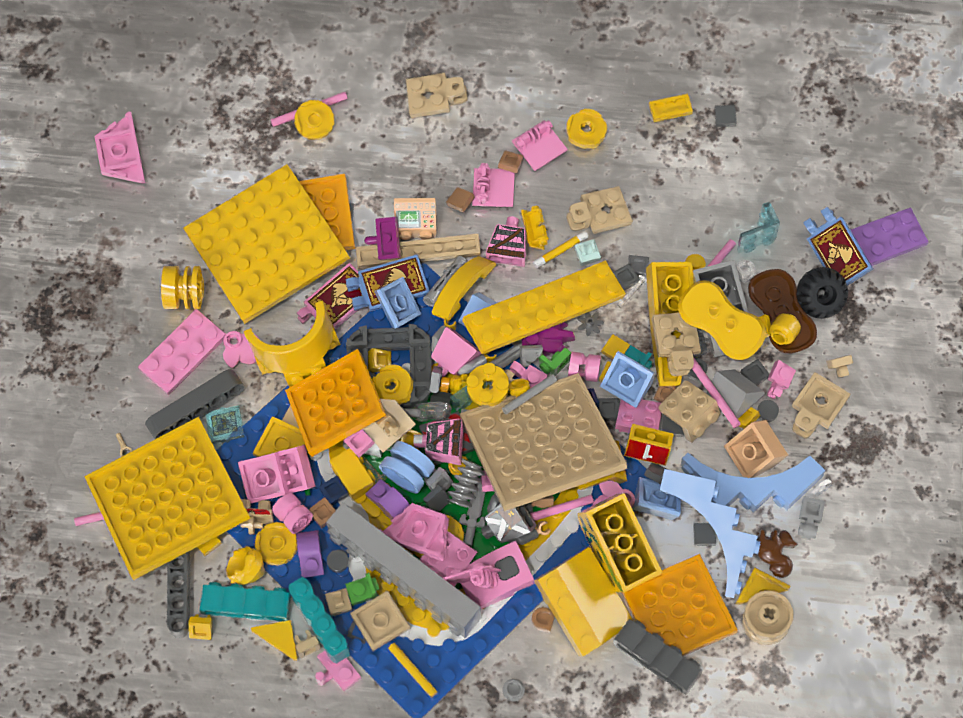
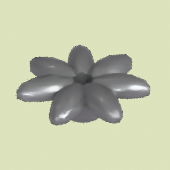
(590, 326)

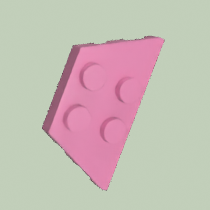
(120, 151)
(420, 531)

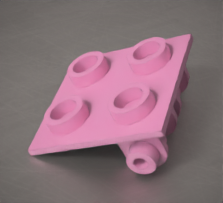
(539, 145)
(493, 187)
(645, 414)
(457, 556)
(479, 575)

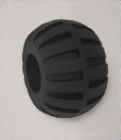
(834, 292)

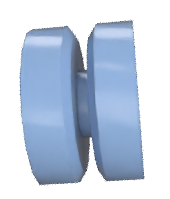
(407, 467)

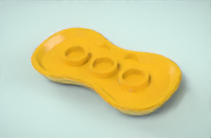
(734, 330)

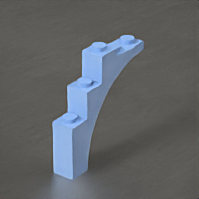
(753, 492)
(735, 544)

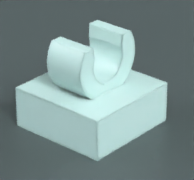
(587, 252)

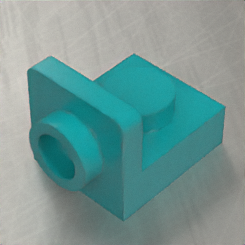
(640, 357)

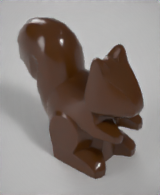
(771, 552)

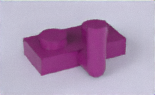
(386, 239)

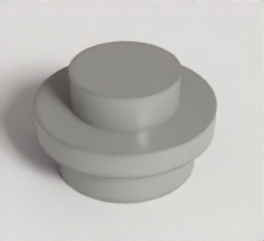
(513, 690)

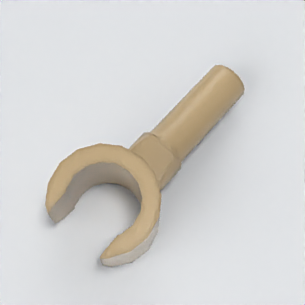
(123, 446)

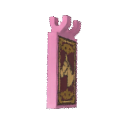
(335, 298)

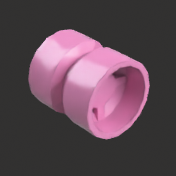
(591, 369)
(294, 515)

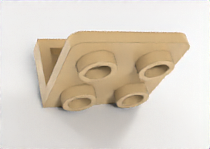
(690, 410)

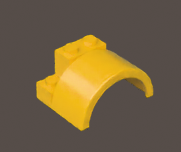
(301, 357)

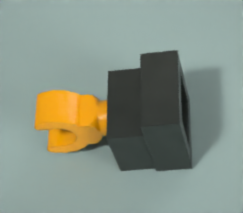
(442, 395)

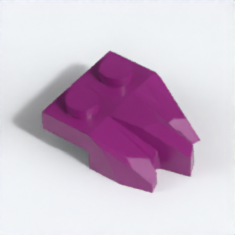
(551, 339)

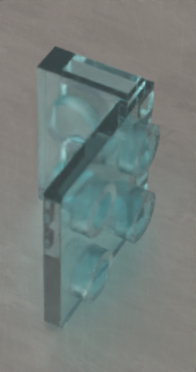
(763, 234)

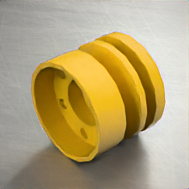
(183, 287)

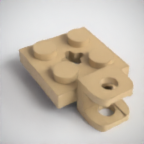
(443, 92)
(589, 211)
(680, 350)
(811, 412)

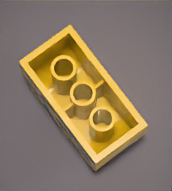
(619, 542)

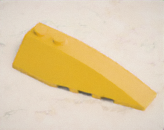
(665, 287)

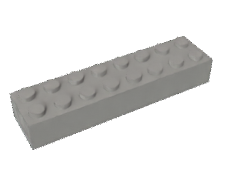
(404, 571)

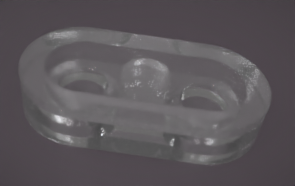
(433, 410)

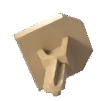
(390, 427)

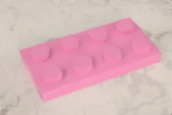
(182, 352)

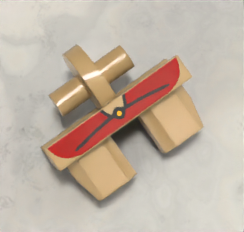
(258, 516)

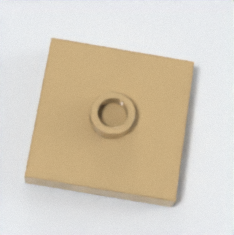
(380, 620)

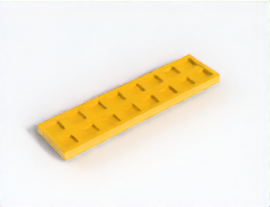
(543, 307)

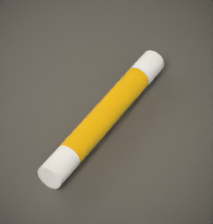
(560, 249)

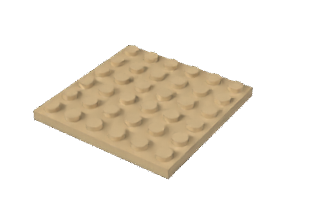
(543, 444)

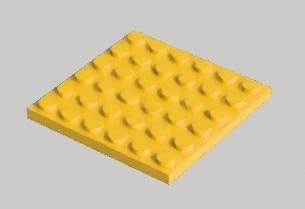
(266, 243)
(166, 498)

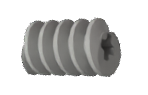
(466, 484)

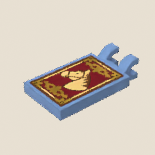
(838, 247)
(381, 275)

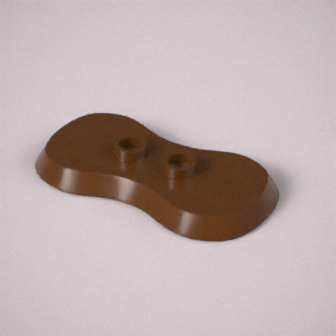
(775, 294)

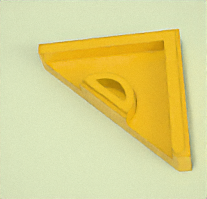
(759, 582)
(279, 636)

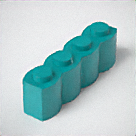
(245, 603)
(319, 620)

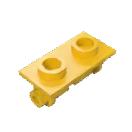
(536, 234)

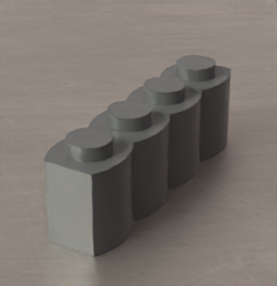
(658, 657)

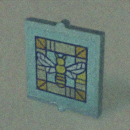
(225, 424)

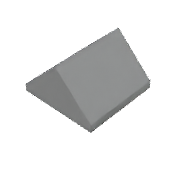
(736, 390)

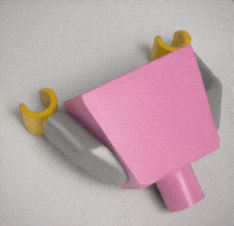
(455, 352)

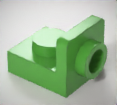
(557, 363)
(362, 589)

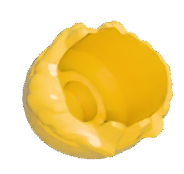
(245, 566)

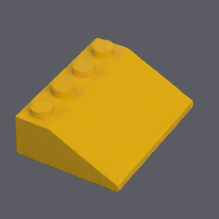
(583, 601)

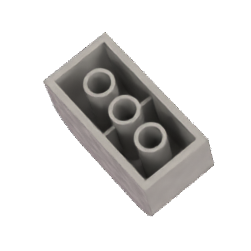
(727, 278)

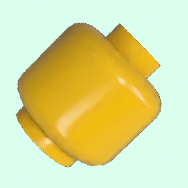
(784, 329)

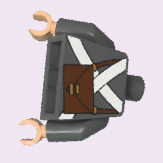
(511, 524)

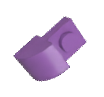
(387, 499)
(310, 553)

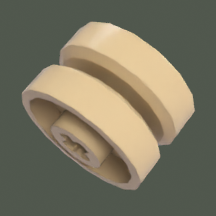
(774, 607)

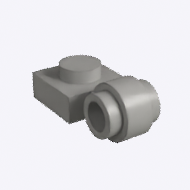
(812, 512)

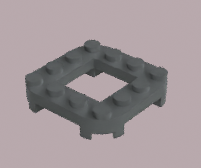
(393, 339)

